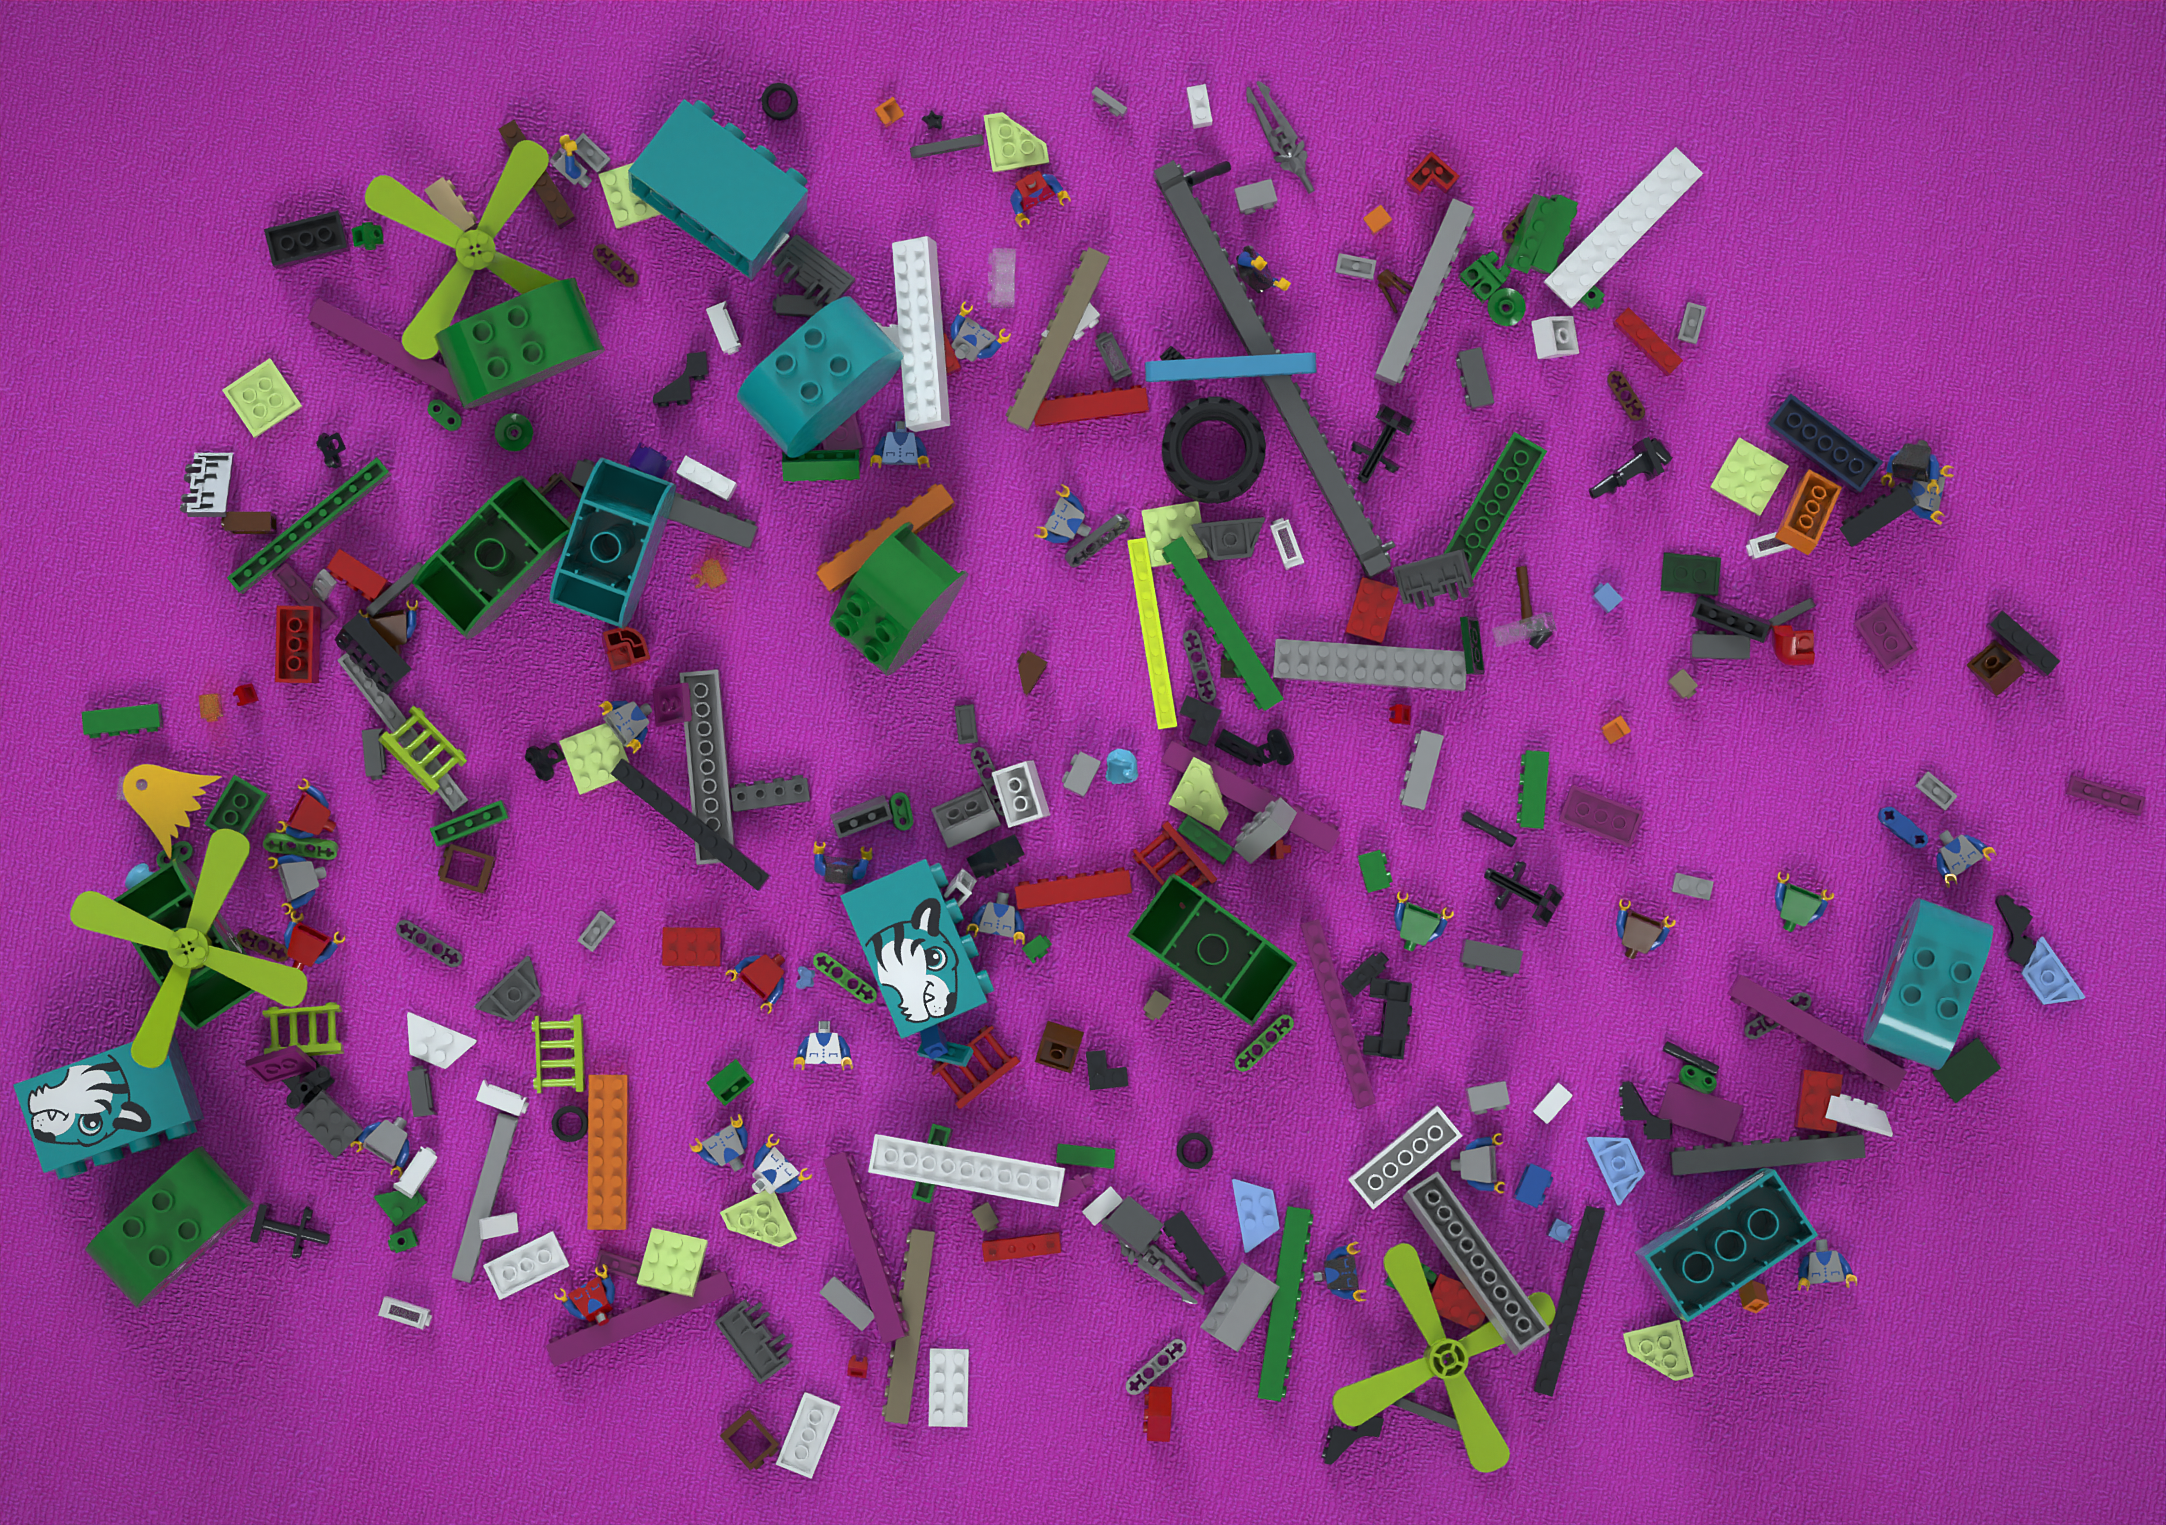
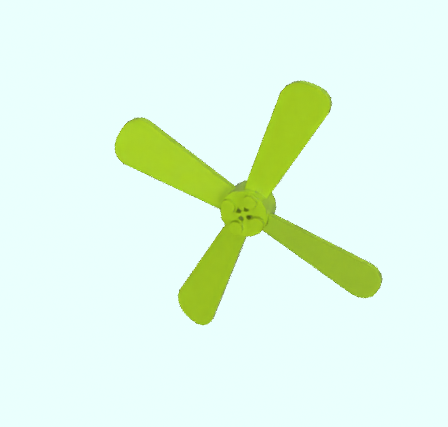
(401, 205)
(221, 866)
(1371, 1395)

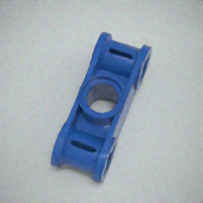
(1903, 827)

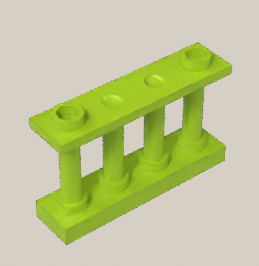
(417, 769)
(313, 1047)
(576, 1062)

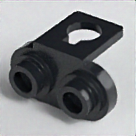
(328, 448)
(1278, 748)
(541, 762)

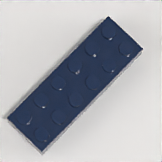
(1824, 444)

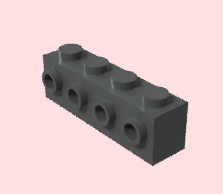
(770, 794)

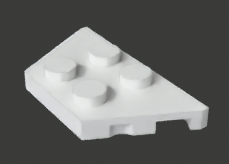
(435, 1042)

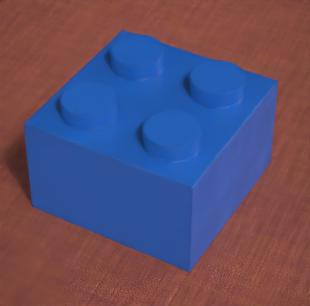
(1533, 1185)

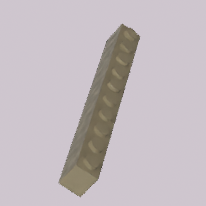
(1058, 338)
(906, 1349)

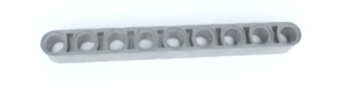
(485, 1196)

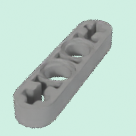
(1158, 1369)

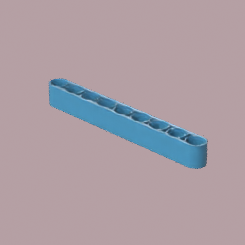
(1230, 367)

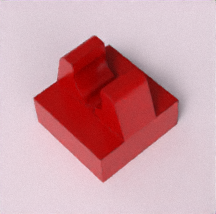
(246, 694)
(1402, 714)
(1278, 850)
(856, 1368)

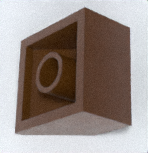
(1996, 668)
(1030, 670)
(1059, 1047)

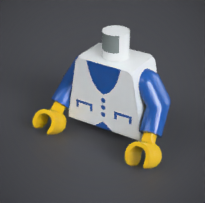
(823, 1048)
(774, 1171)

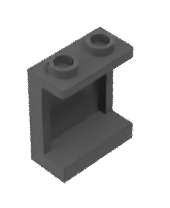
(1134, 1226)

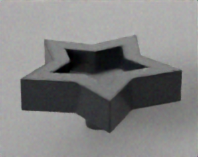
(933, 120)

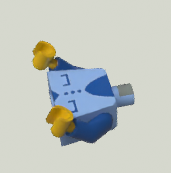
(900, 448)

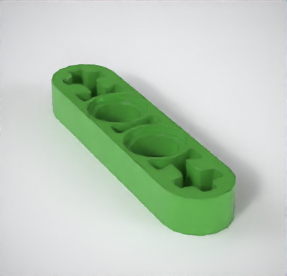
(300, 849)
(842, 981)
(1261, 1040)

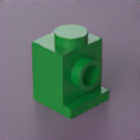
(1595, 302)
(1037, 948)
(410, 1240)

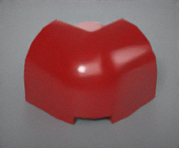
(1793, 647)
(624, 648)

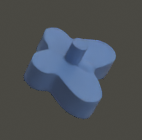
(806, 978)

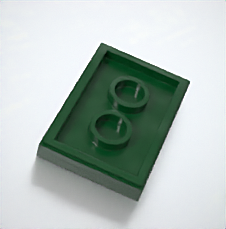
(1690, 574)
(1472, 645)
(1966, 1070)

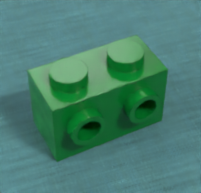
(1374, 871)
(730, 1082)

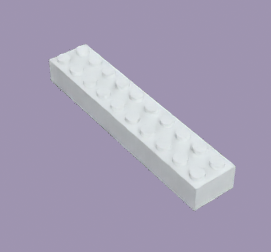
(921, 334)

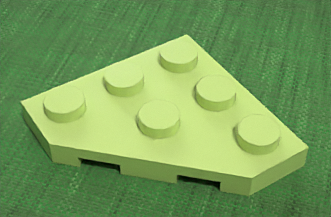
(1012, 144)
(1200, 795)
(760, 1219)
(1661, 1348)

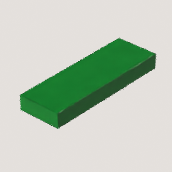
(1205, 839)
(1085, 1156)

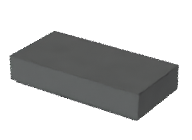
(966, 724)

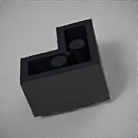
(1205, 717)
(996, 857)
(1100, 1076)

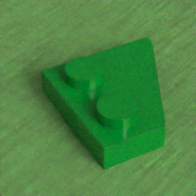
(400, 1206)

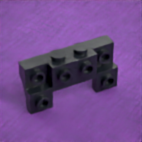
(1394, 1018)

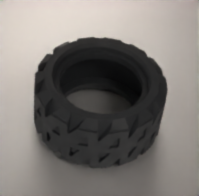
(1222, 410)

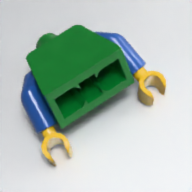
(1798, 904)
(1418, 924)

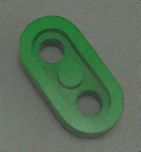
(444, 415)
(902, 811)
(176, 853)
(1698, 1079)

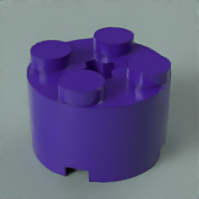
(649, 461)

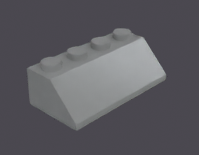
(1240, 1307)

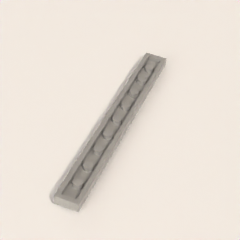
(394, 719)

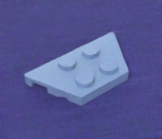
(2049, 977)
(1617, 1163)
(1255, 1212)

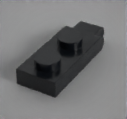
(1239, 748)
(1362, 975)

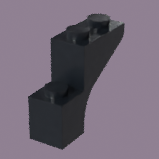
(680, 389)
(2016, 920)
(1636, 1109)
(1341, 1437)

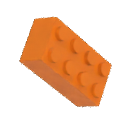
(1808, 512)

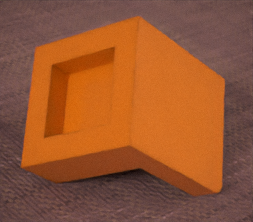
(889, 112)
(1377, 219)
(1615, 729)
(1753, 1296)

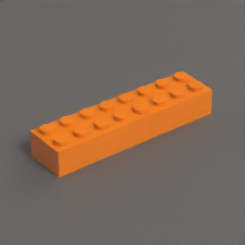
(921, 514)
(608, 1152)

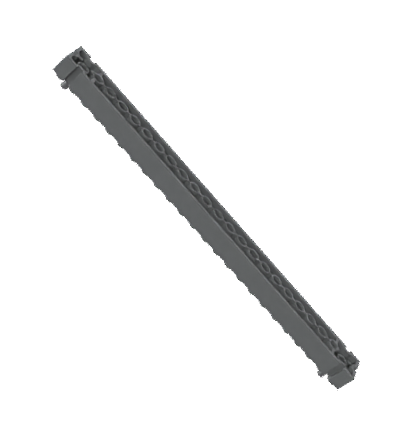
(1283, 392)

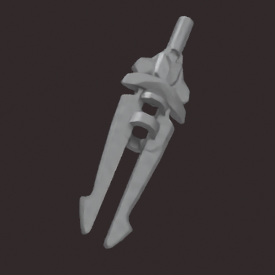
(1292, 157)
(1153, 1271)

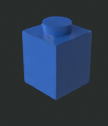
(934, 1041)

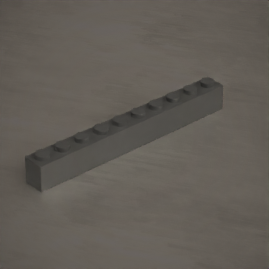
(692, 514)
(1767, 1154)

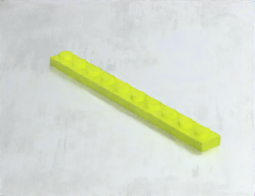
(1152, 633)

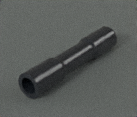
(1200, 177)
(1500, 835)
(1679, 1053)

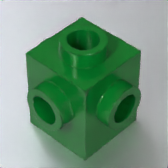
(367, 236)

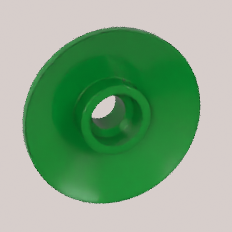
(1508, 297)
(507, 425)

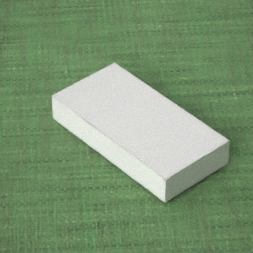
(1552, 1103)
(1102, 1206)
(498, 1225)

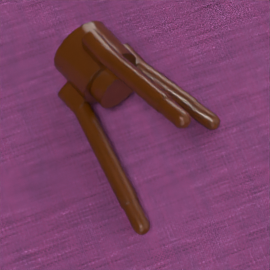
(1389, 279)

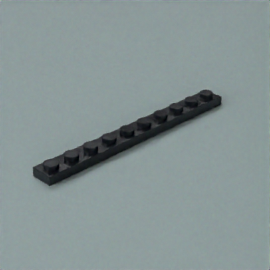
(690, 824)
(1569, 1300)

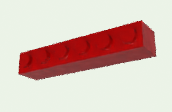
(1091, 407)
(1073, 889)

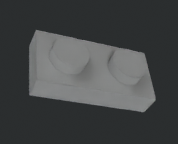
(1101, 98)
(591, 153)
(1355, 266)
(1691, 323)
(323, 585)
(1936, 790)
(1692, 886)
(596, 931)

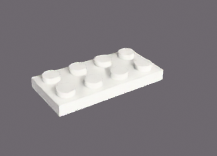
(526, 1265)
(948, 1387)
(808, 1435)

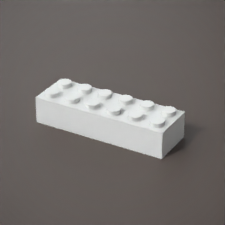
(1404, 1157)

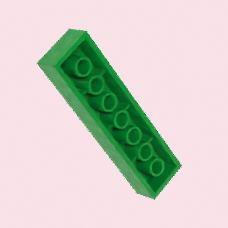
(1496, 500)

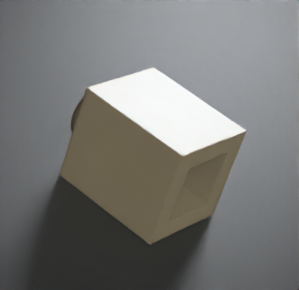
(1683, 684)
(1156, 1005)
(985, 1217)

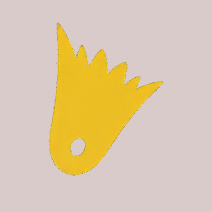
(164, 799)

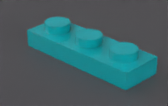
(957, 1054)

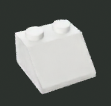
(1555, 337)

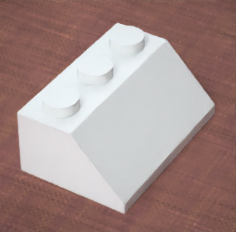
(1021, 793)
(1858, 1114)

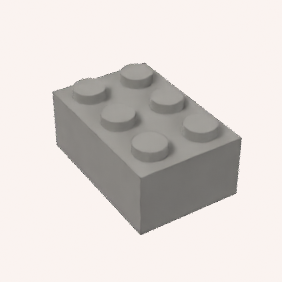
(1264, 830)

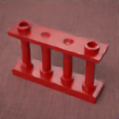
(1180, 847)
(992, 1073)
(1021, 1247)

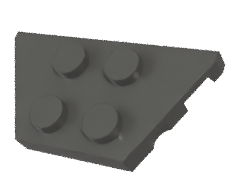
(1229, 538)
(513, 993)

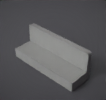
(847, 1303)

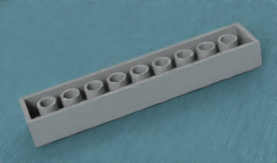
(1426, 287)
(1369, 665)
(708, 758)
(1476, 1263)

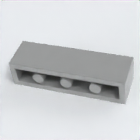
(1421, 770)

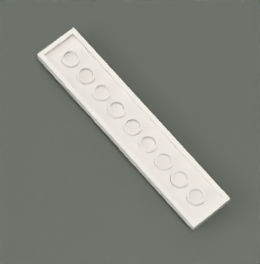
(1623, 227)
(966, 1170)

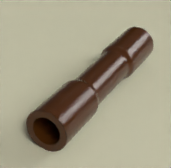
(1523, 581)

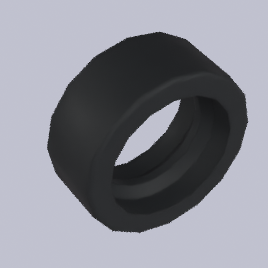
(782, 87)
(1194, 1136)
(570, 1138)

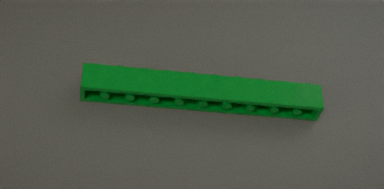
(309, 526)
(1223, 624)
(1284, 1303)

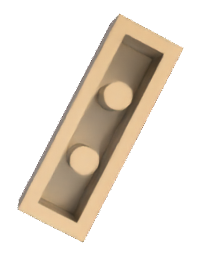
(450, 205)

